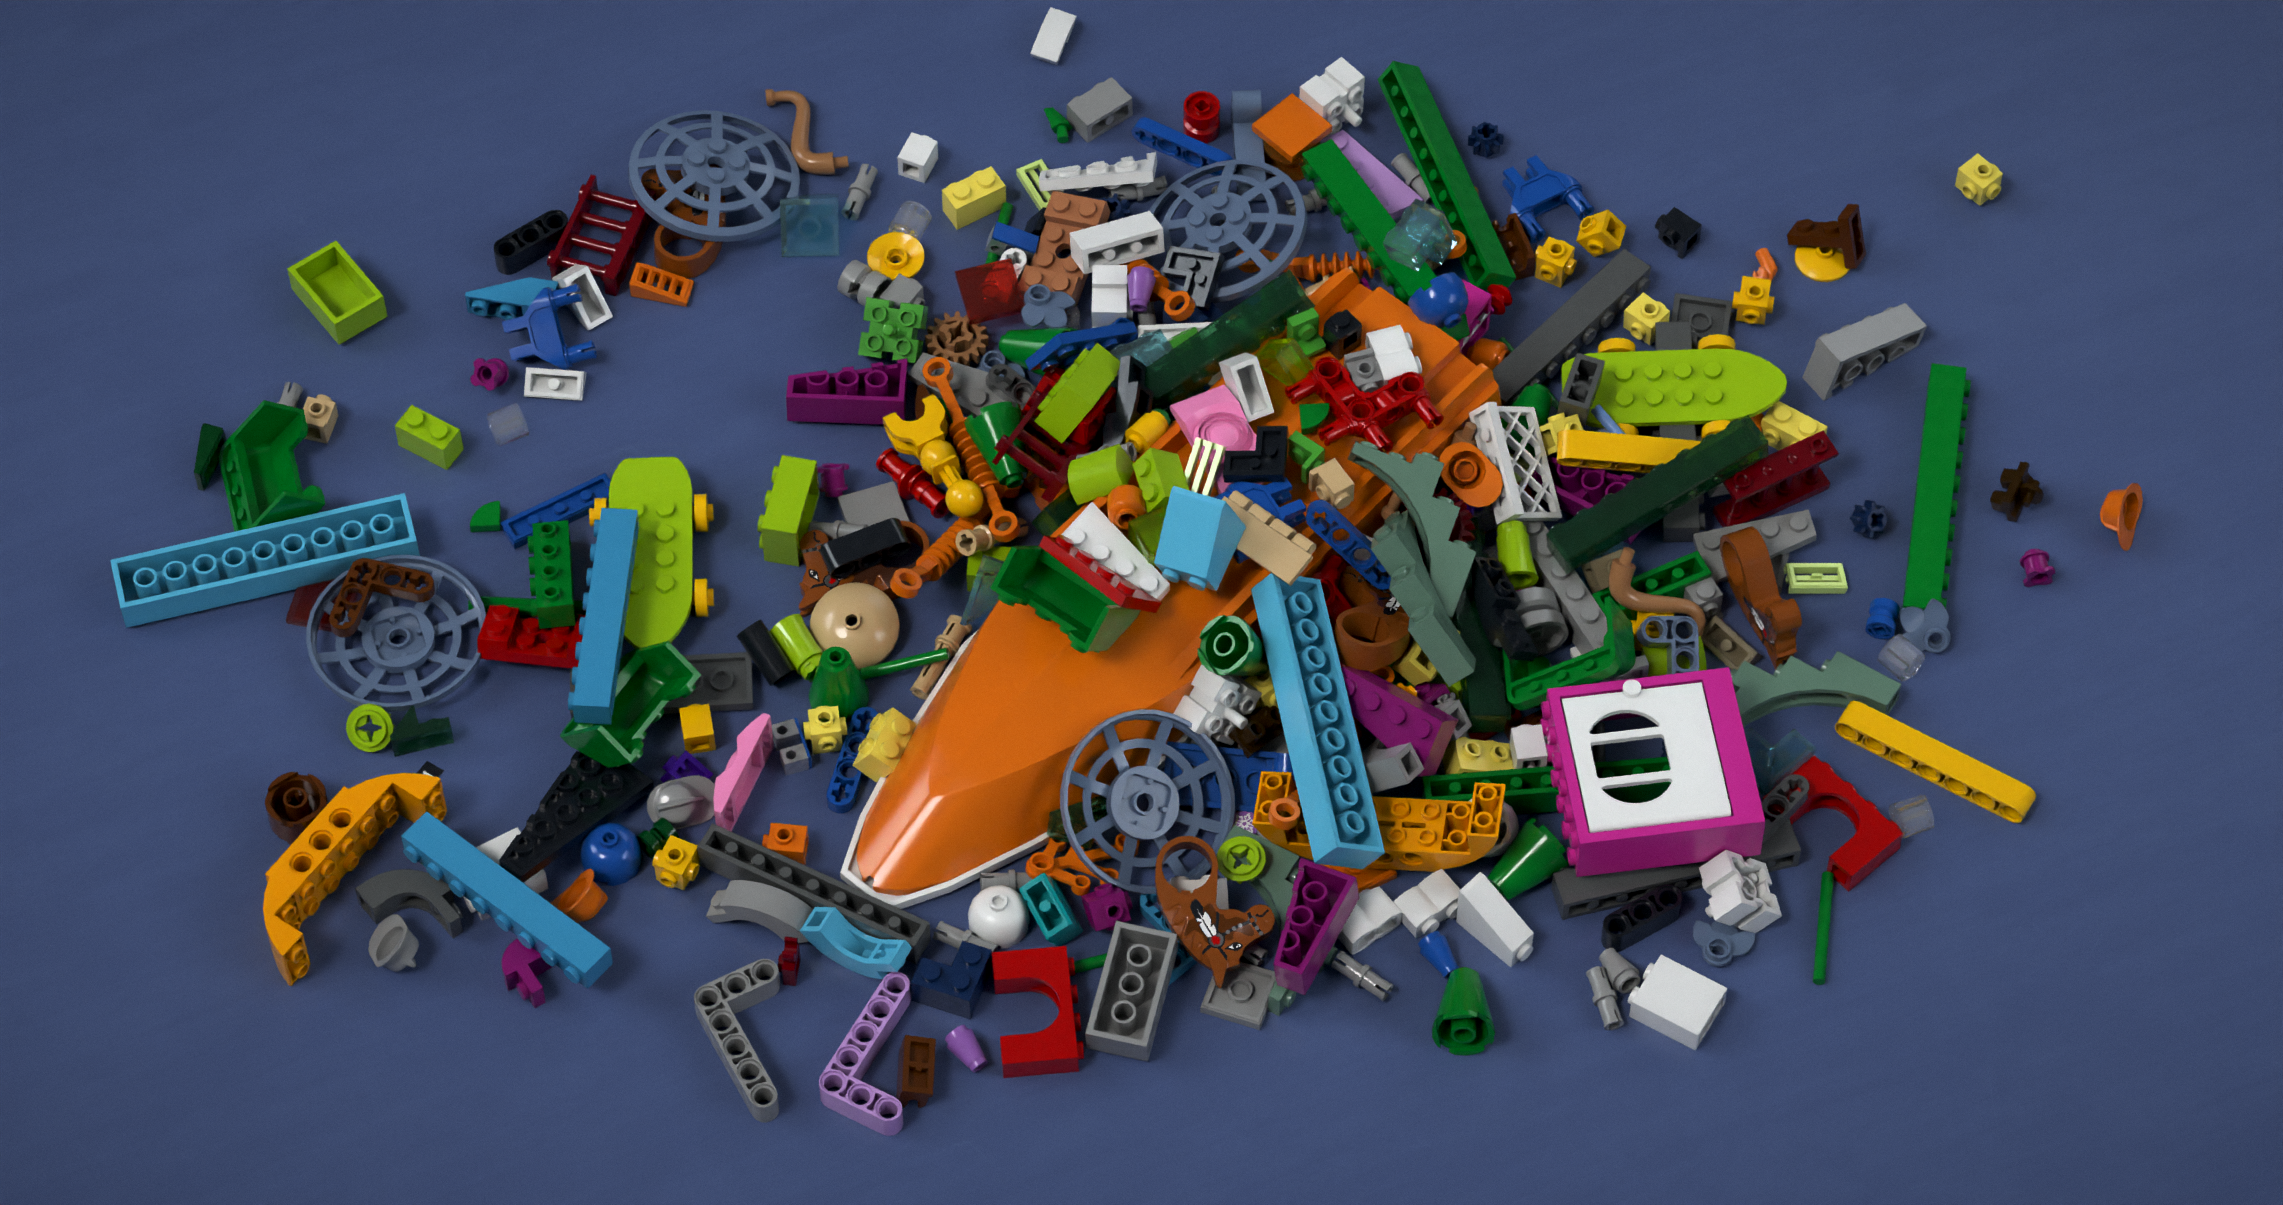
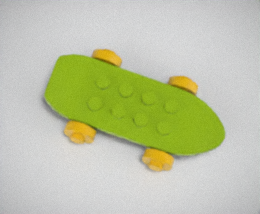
(1682, 385)
(664, 551)

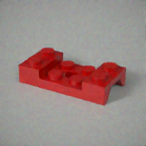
(520, 640)

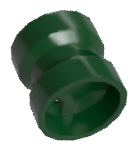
(656, 837)

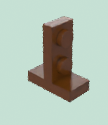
(1843, 234)

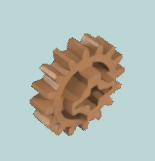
(956, 339)

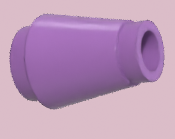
(1140, 287)
(966, 1048)

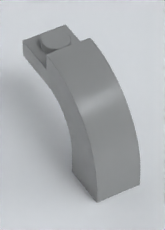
(760, 904)

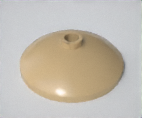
(876, 626)

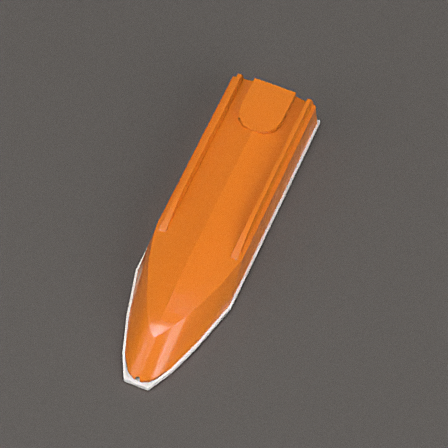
(1020, 698)

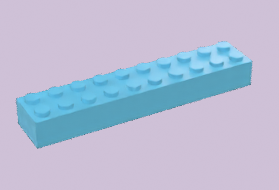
(260, 560)
(1317, 722)

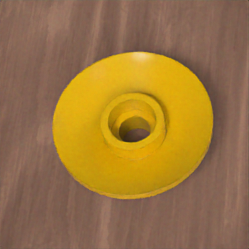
(896, 247)
(1819, 265)

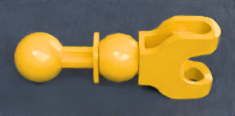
(937, 457)

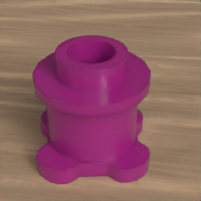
(490, 373)
(833, 479)
(2036, 568)

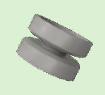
(1542, 618)

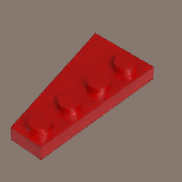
(1098, 575)

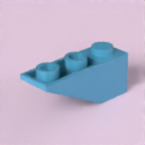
(506, 299)

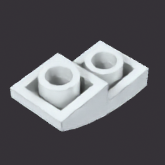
(1053, 36)

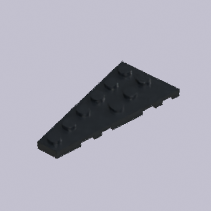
(573, 807)

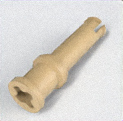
(981, 539)
(950, 639)

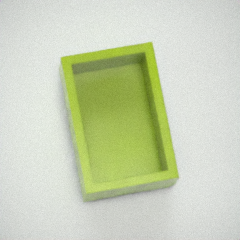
(337, 292)
(1077, 391)
(788, 509)

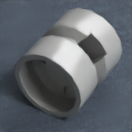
(861, 282)

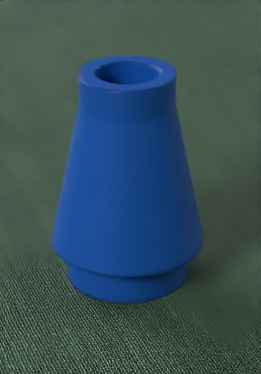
(1438, 953)

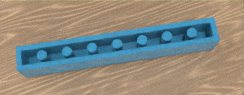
(605, 616)
(506, 900)

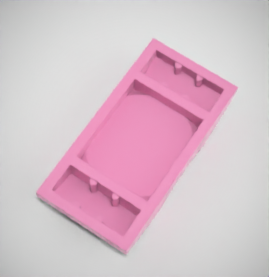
(1217, 419)
(742, 771)

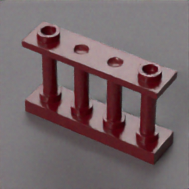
(621, 253)
(1052, 479)
(1777, 481)

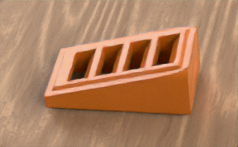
(648, 291)

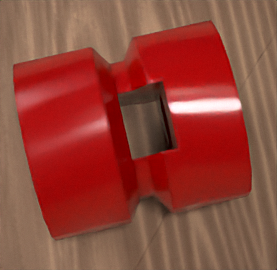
(1202, 116)

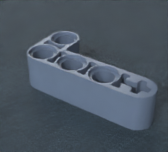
(1247, 145)
(1670, 640)

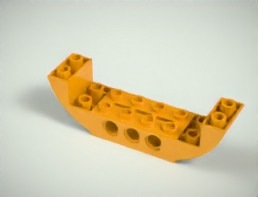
(1413, 831)
(331, 849)

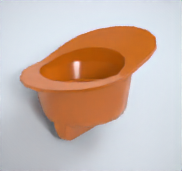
(1470, 474)
(2122, 512)
(582, 898)

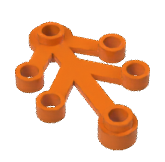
(1047, 863)

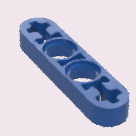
(1177, 144)
(1349, 546)
(846, 759)

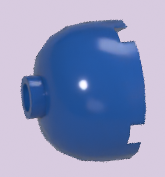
(1442, 302)
(611, 853)

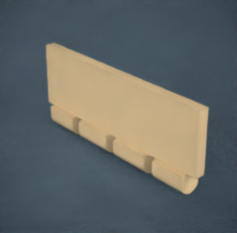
(1270, 540)

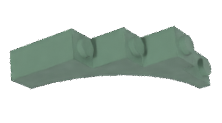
(1414, 484)
(1410, 584)
(1802, 685)
(1275, 889)

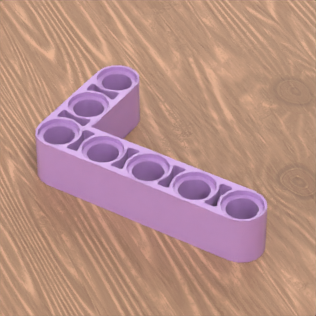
(863, 1055)

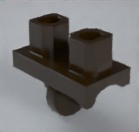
(2021, 492)
(1259, 731)

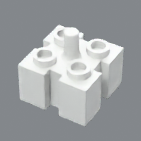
(1336, 94)
(1110, 295)
(1217, 704)
(1739, 892)

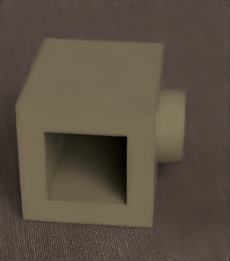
(1598, 571)

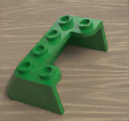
(263, 471)
(1062, 596)
(1529, 680)
(644, 686)

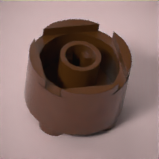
(294, 803)

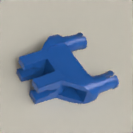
(1541, 194)
(546, 332)
(1269, 498)

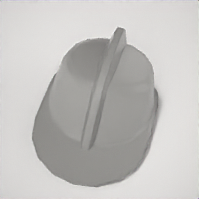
(682, 801)
(393, 944)

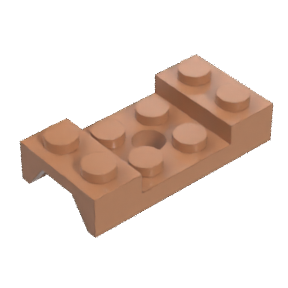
(1063, 215)

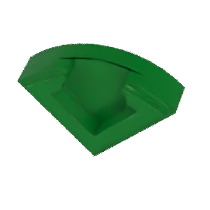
(1312, 416)
(487, 518)

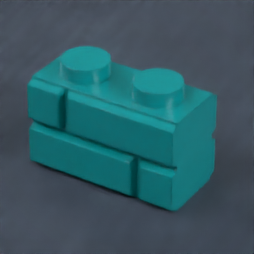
(1051, 910)

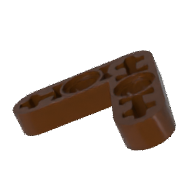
(372, 583)

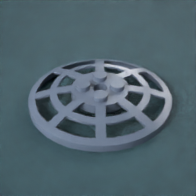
(712, 181)
(1238, 223)
(393, 622)
(1161, 794)

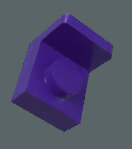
(683, 766)

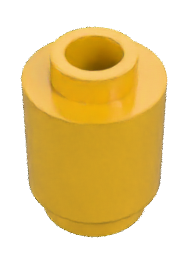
(1146, 431)

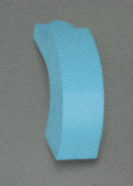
(851, 947)

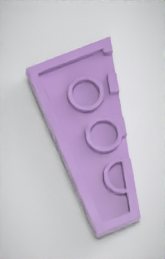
(1384, 184)

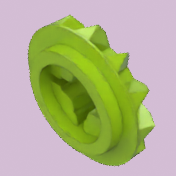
(362, 738)
(1239, 847)

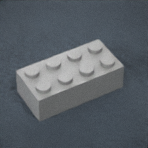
(1131, 991)

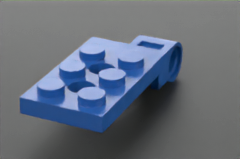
(1067, 346)
(1245, 772)

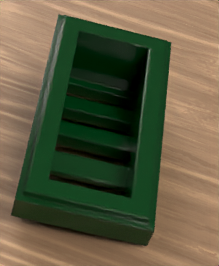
(208, 453)

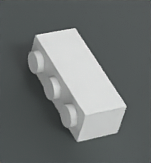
(1117, 241)

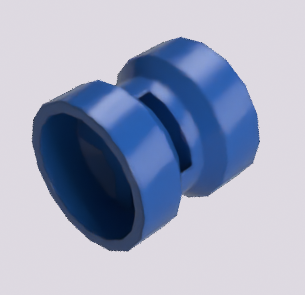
(1882, 618)

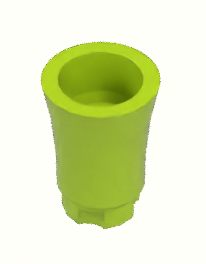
(1516, 554)
(798, 645)

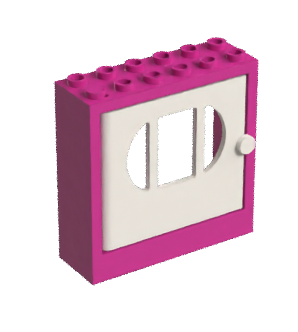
(1694, 815)

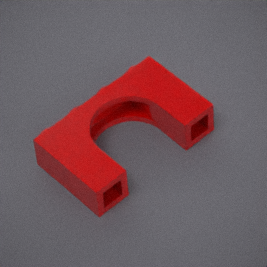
(1874, 837)
(1046, 973)

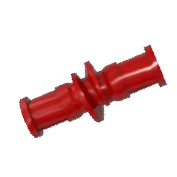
(913, 482)

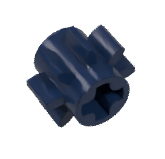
(1485, 139)
(1120, 206)
(1869, 518)

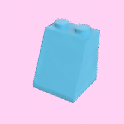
(1197, 539)

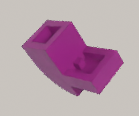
(520, 971)

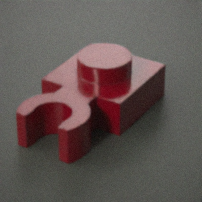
(790, 961)

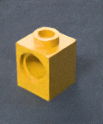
(697, 728)

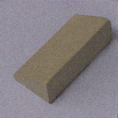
(1728, 644)

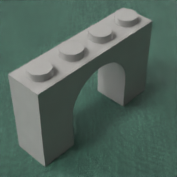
(1401, 764)

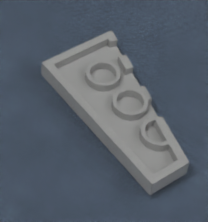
(967, 385)
(1780, 533)

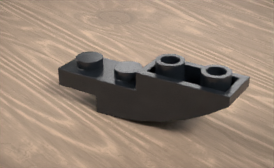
(1131, 401)
(1497, 607)

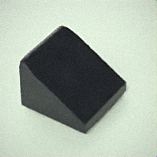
(1036, 223)

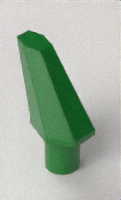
(1058, 124)

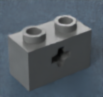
(1581, 387)

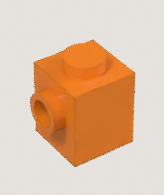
(788, 841)

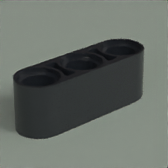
(529, 242)
(865, 548)
(1647, 906)

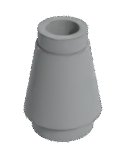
(1619, 971)

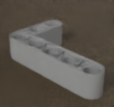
(734, 1039)

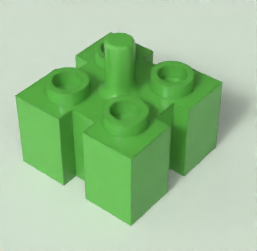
(893, 330)

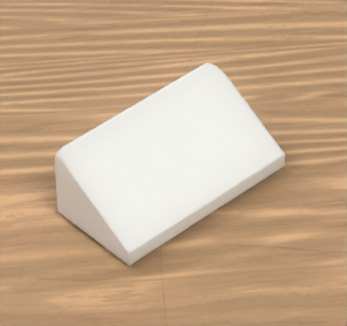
(554, 384)

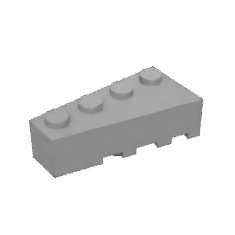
(1862, 348)

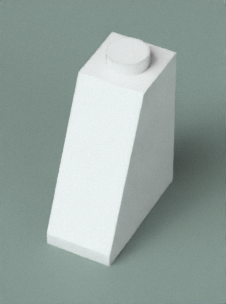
(1493, 921)

